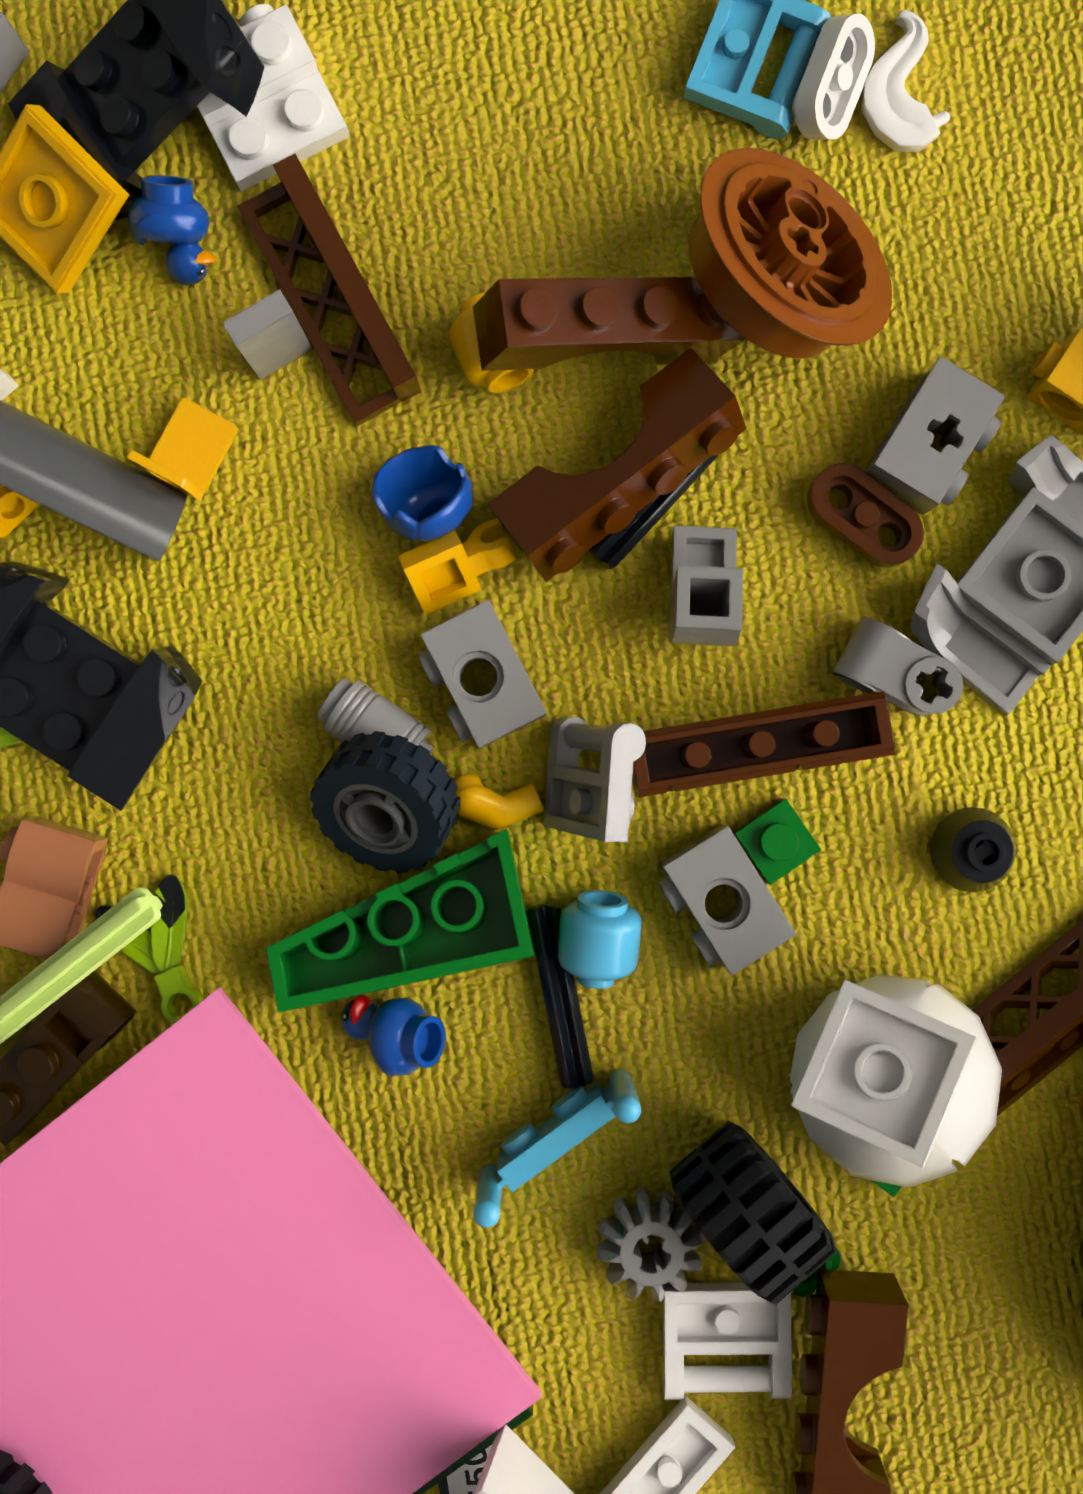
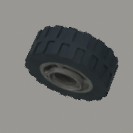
(385, 802)

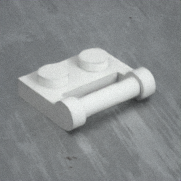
(725, 1321)

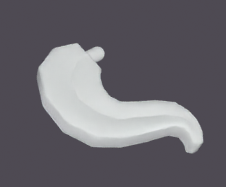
(886, 103)

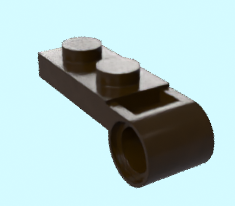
(57, 1050)

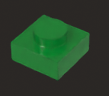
(776, 841)

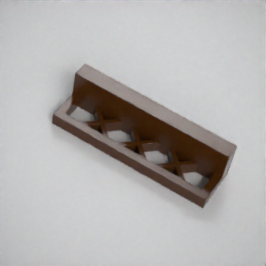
(343, 273)
(1048, 1038)

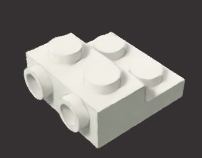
(290, 108)

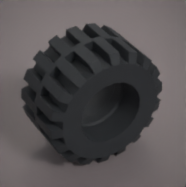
(751, 1213)

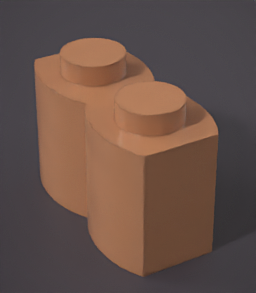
(47, 884)

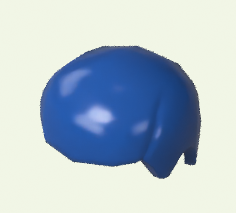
(422, 493)

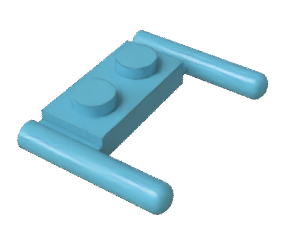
(534, 1149)

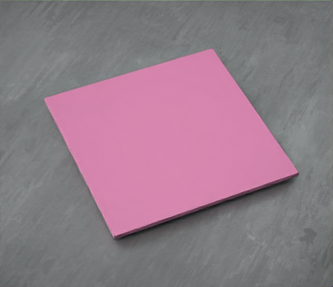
(227, 1294)

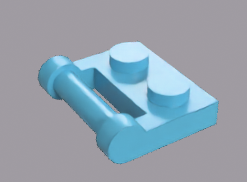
(735, 54)

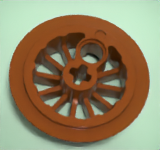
(786, 256)

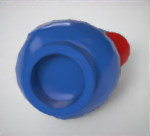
(398, 1033)

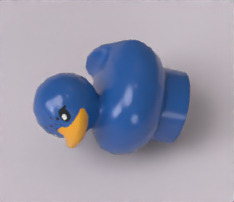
(172, 215)

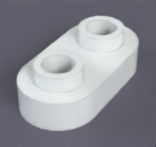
(834, 77)

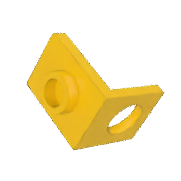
(189, 449)

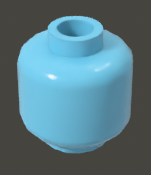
(599, 938)

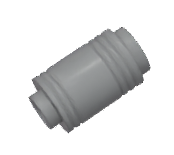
(359, 709)

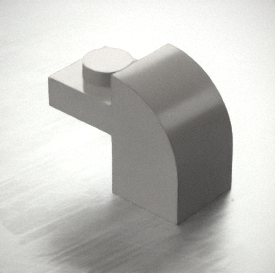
(705, 587)

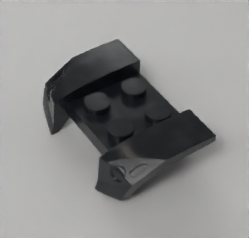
(144, 80)
(79, 693)

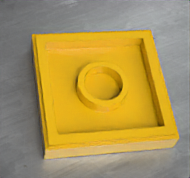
(53, 199)

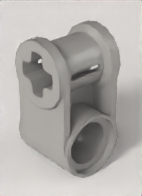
(888, 661)

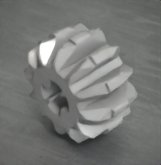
(660, 1265)

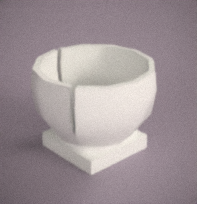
(895, 1080)

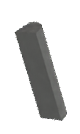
(86, 484)

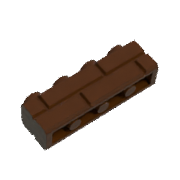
(764, 744)

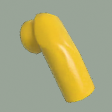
(493, 809)

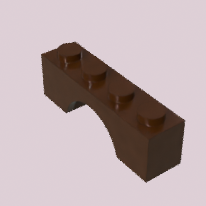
(564, 318)
(683, 424)
(856, 1336)

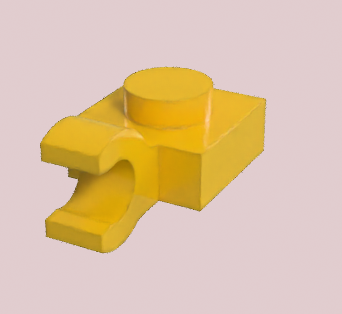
(447, 569)

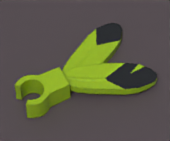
(162, 947)

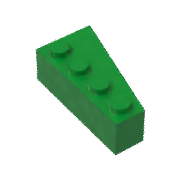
(429, 927)

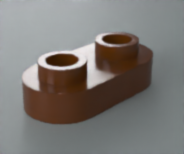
(867, 509)

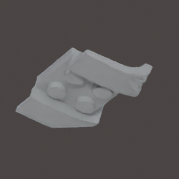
(1022, 592)

